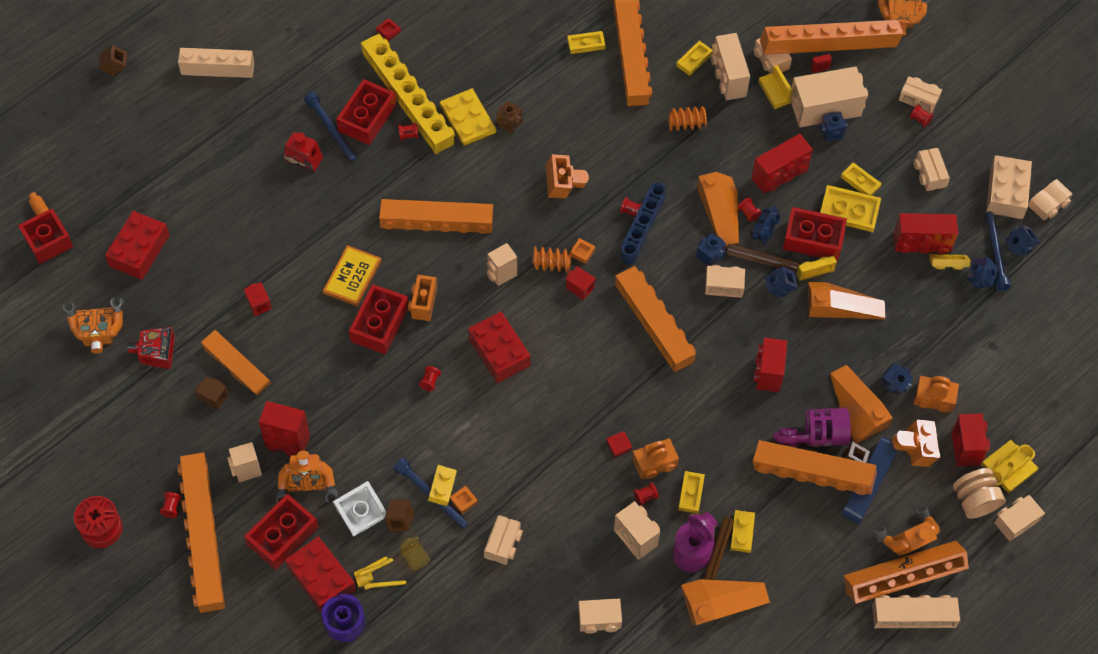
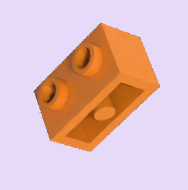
(423, 297)

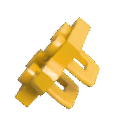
(1011, 465)

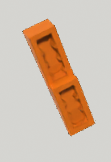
(235, 362)

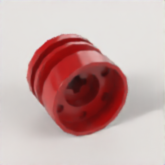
(98, 522)

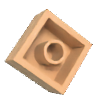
(637, 530)

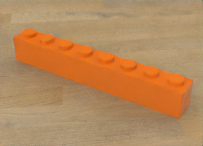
(831, 37)
(632, 52)
(201, 533)

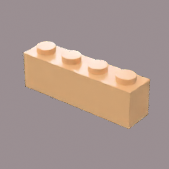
(216, 62)
(915, 612)

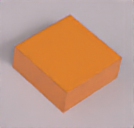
(582, 251)
(463, 500)

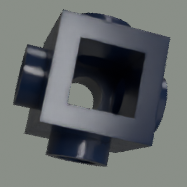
(833, 126)
(1022, 240)
(711, 249)
(982, 272)
(781, 282)
(890, 378)

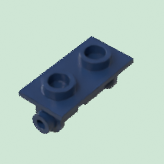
(769, 218)

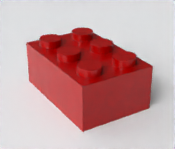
(366, 112)
(782, 164)
(814, 233)
(925, 233)
(137, 245)
(378, 319)
(499, 347)
(284, 428)
(281, 531)
(319, 573)

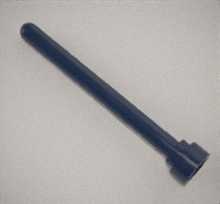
(313, 101)
(1002, 283)
(403, 467)

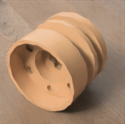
(979, 493)

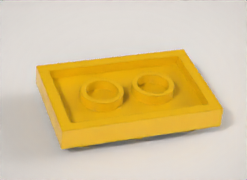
(468, 117)
(857, 207)

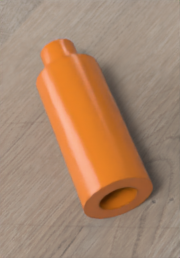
(37, 204)

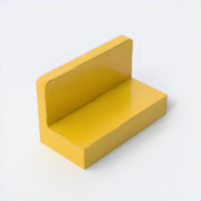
(776, 88)

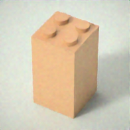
(827, 93)

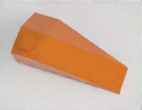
(721, 204)
(839, 302)
(865, 410)
(719, 598)

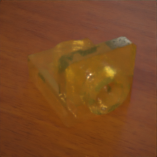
(414, 553)

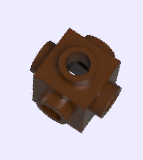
(509, 117)

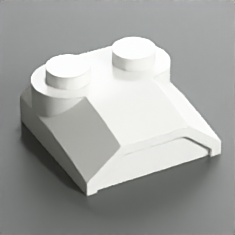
(360, 508)

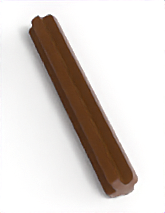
(761, 257)
(719, 548)

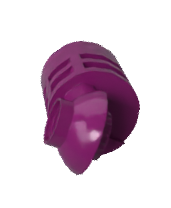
(822, 428)
(694, 543)

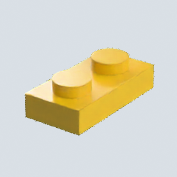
(586, 42)
(694, 58)
(861, 180)
(941, 261)
(816, 268)
(442, 485)
(691, 492)
(742, 531)

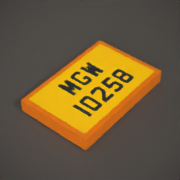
(352, 276)

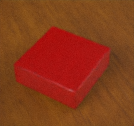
(388, 29)
(821, 63)
(619, 444)

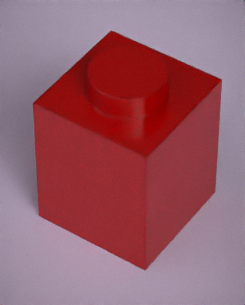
(580, 282)
(257, 298)

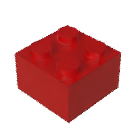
(45, 236)
(770, 364)
(970, 440)

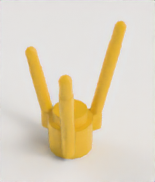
(364, 575)

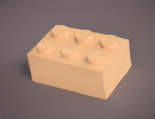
(730, 66)
(1009, 187)

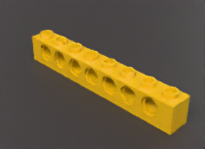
(398, 80)

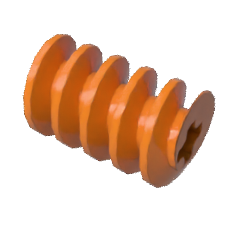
(687, 118)
(552, 259)

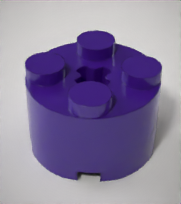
(339, 607)

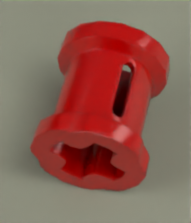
(921, 115)
(414, 134)
(630, 207)
(749, 210)
(429, 378)
(646, 494)
(170, 504)

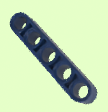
(642, 230)
(882, 458)

